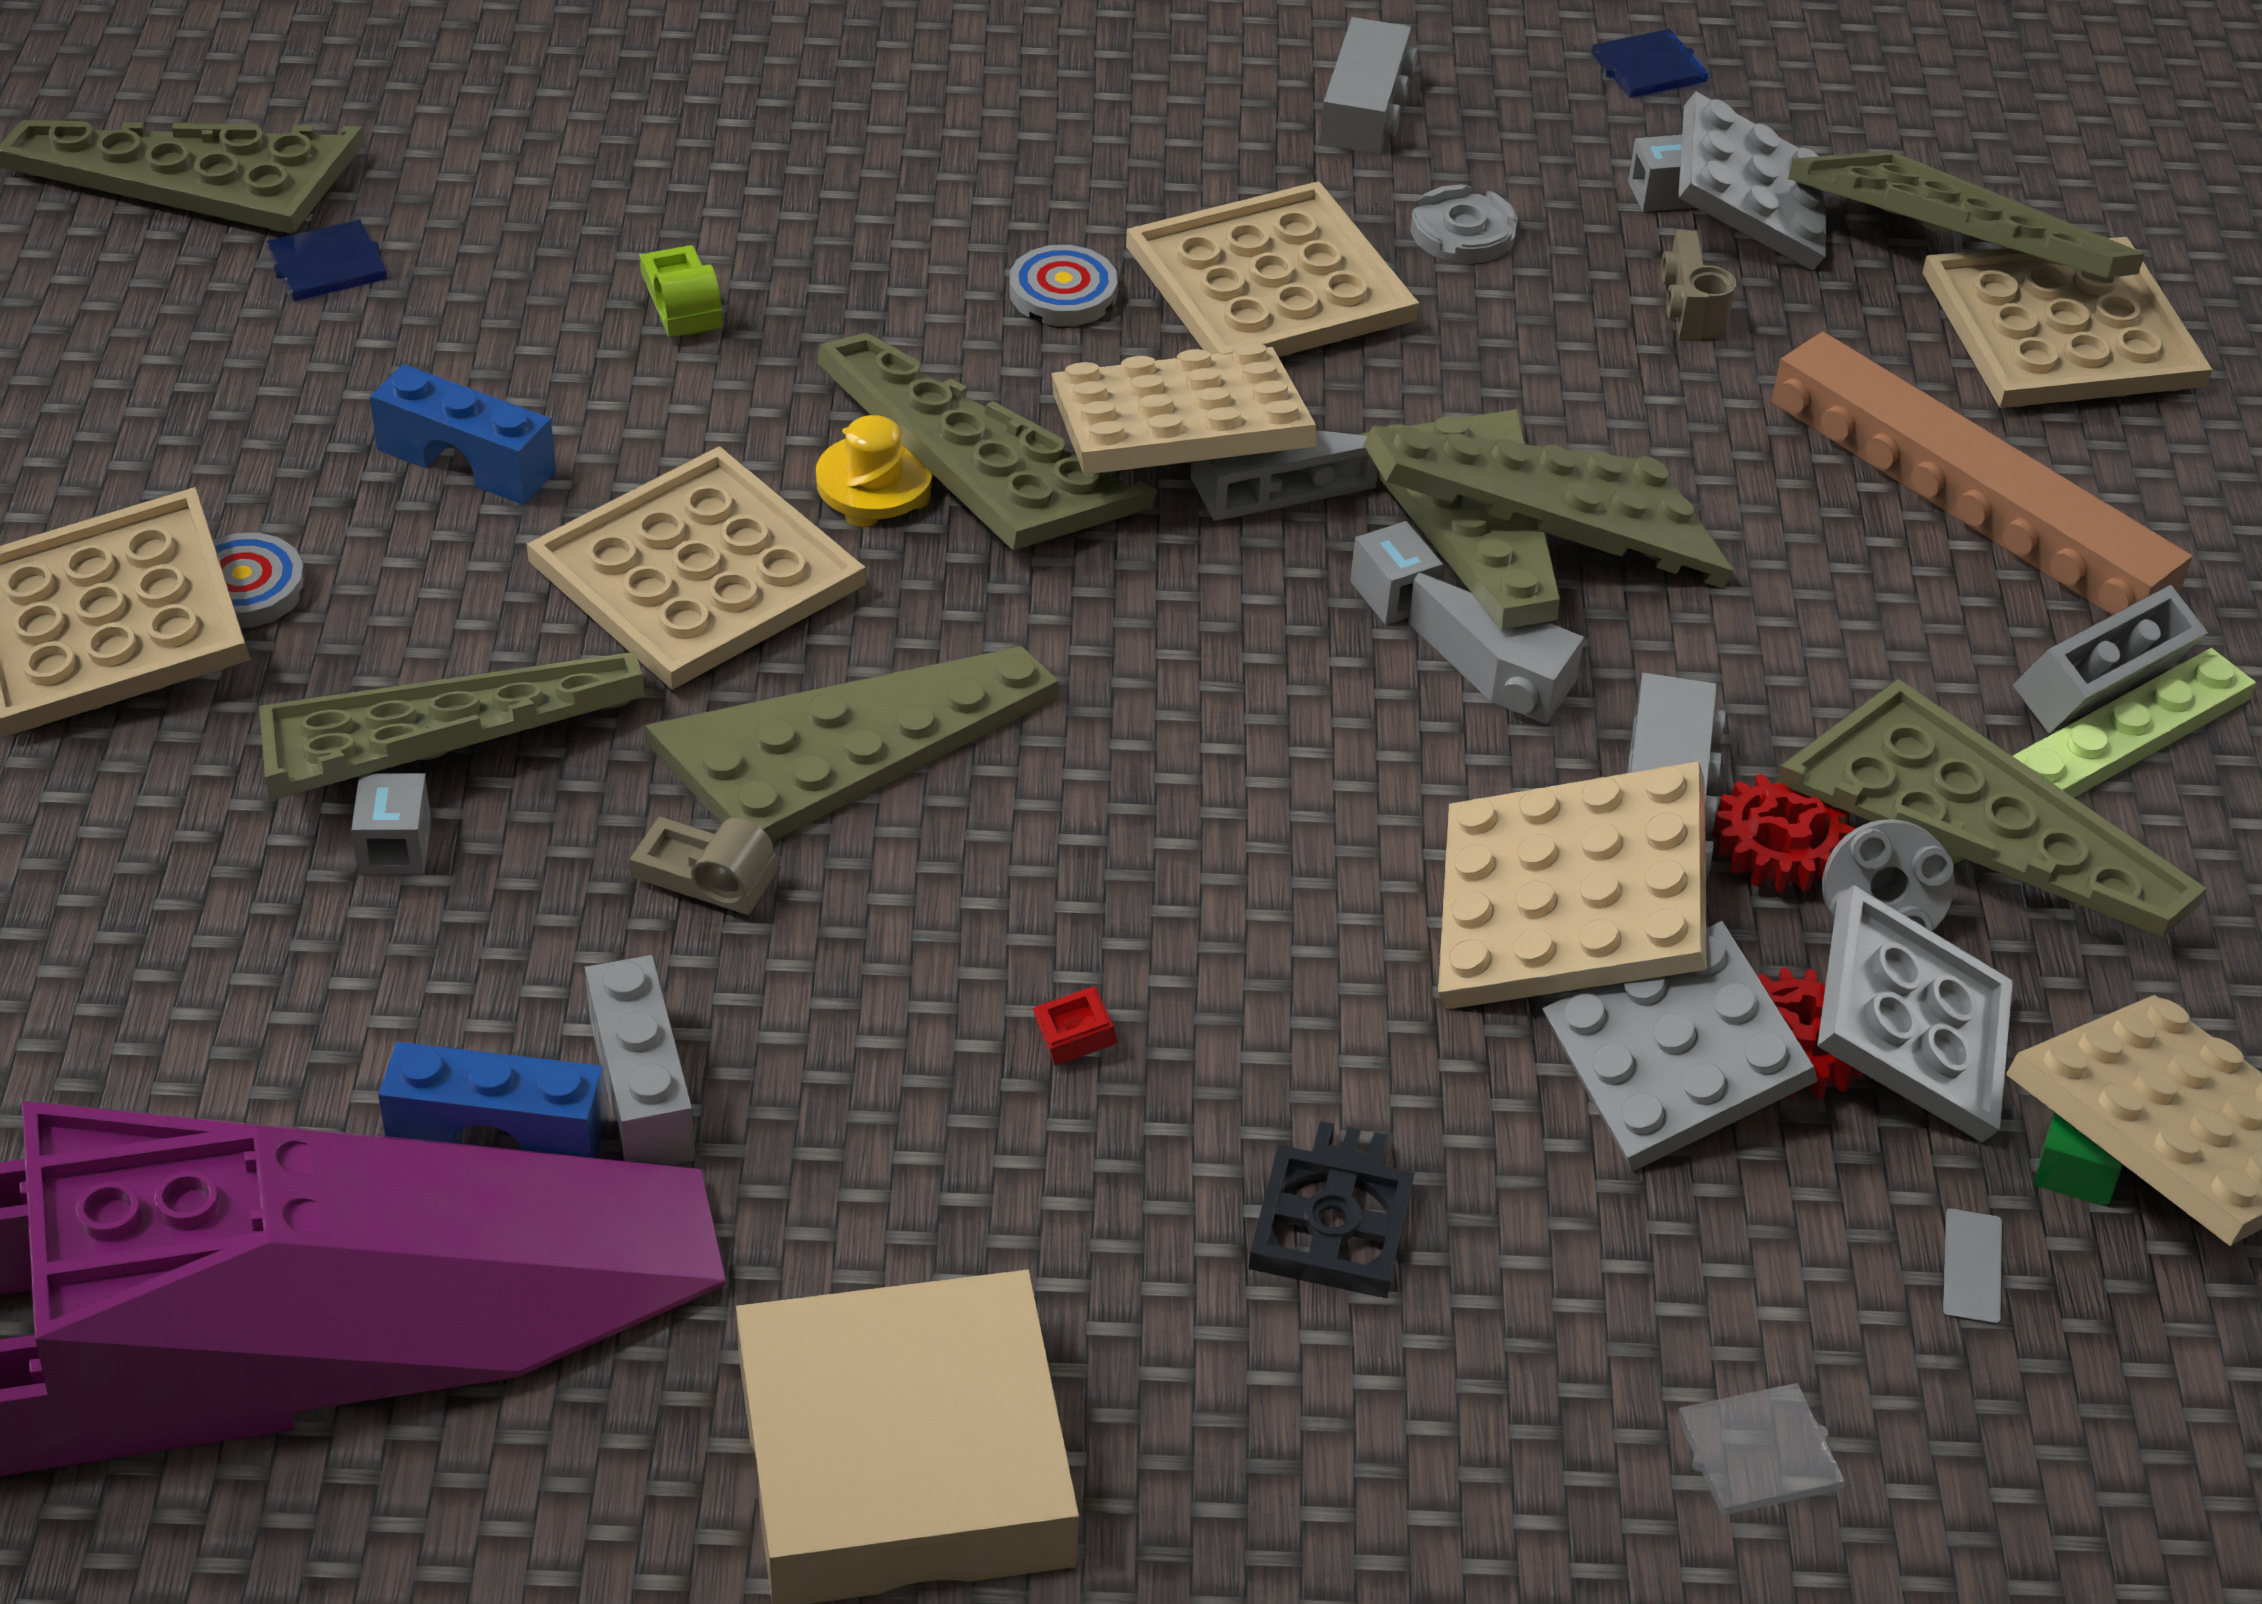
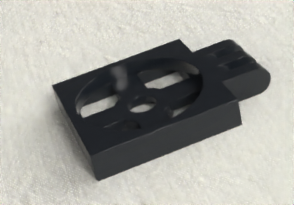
(1343, 1170)

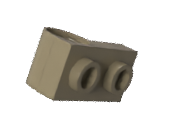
(1698, 293)
(717, 868)

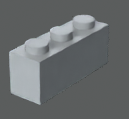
(1368, 86)
(2109, 658)
(640, 1062)

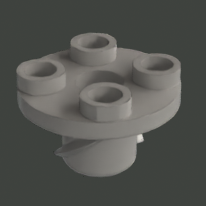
(1895, 865)

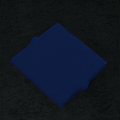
(1649, 63)
(327, 260)

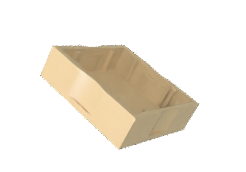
(905, 1438)

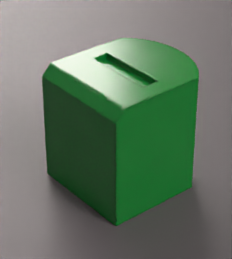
(2075, 1164)

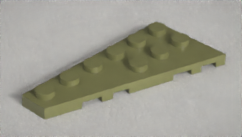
(196, 167)
(1953, 204)
(987, 456)
(1573, 493)
(1495, 558)
(376, 729)
(828, 746)
(1928, 768)

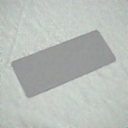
(1972, 1266)

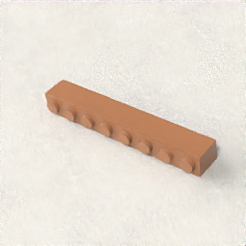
(1976, 476)

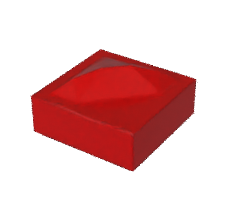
(1075, 1025)

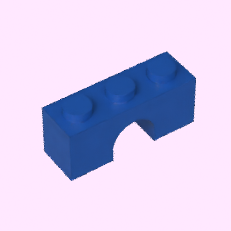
(505, 444)
(536, 1100)

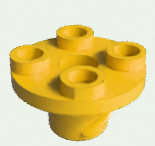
(872, 473)

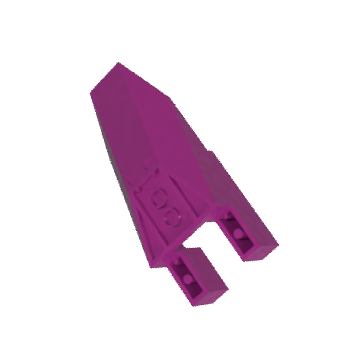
(260, 1271)

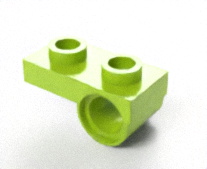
(682, 290)

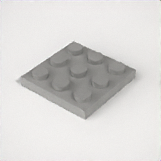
(1742, 179)
(1916, 1014)
(1680, 1051)

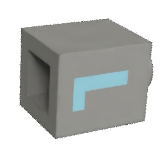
(1656, 173)
(1386, 569)
(391, 824)

